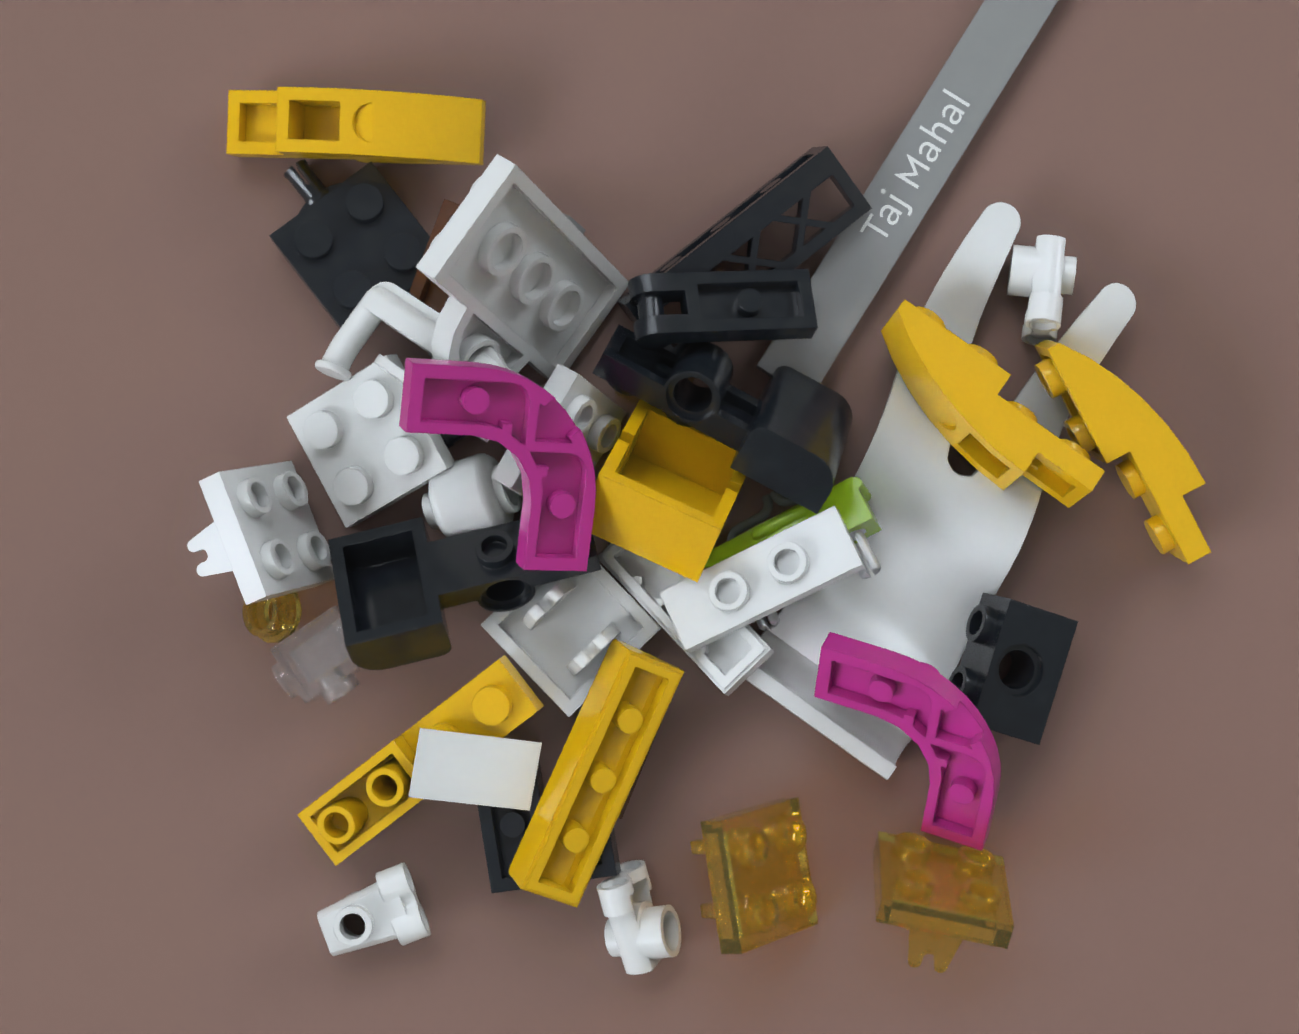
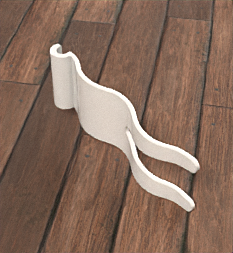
(941, 530)

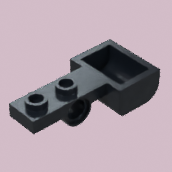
(781, 440)
(399, 583)

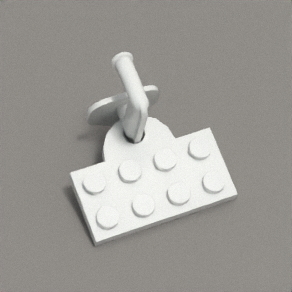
(515, 280)

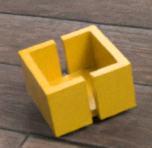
(665, 492)

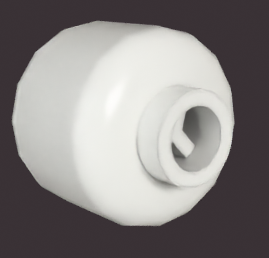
(468, 497)

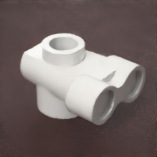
(1042, 276)
(387, 908)
(636, 927)

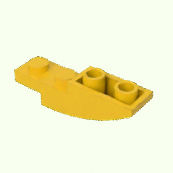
(356, 125)
(959, 394)
(1118, 423)
(380, 787)

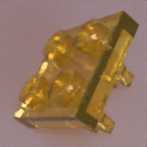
(757, 875)
(940, 895)

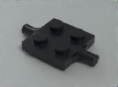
(350, 238)

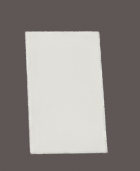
(474, 769)

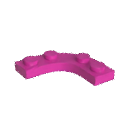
(537, 432)
(936, 717)

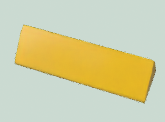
(594, 773)

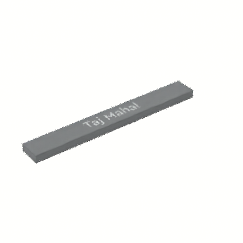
(911, 179)

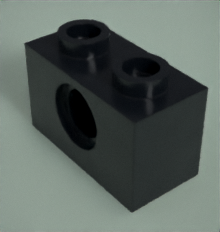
(1038, 653)

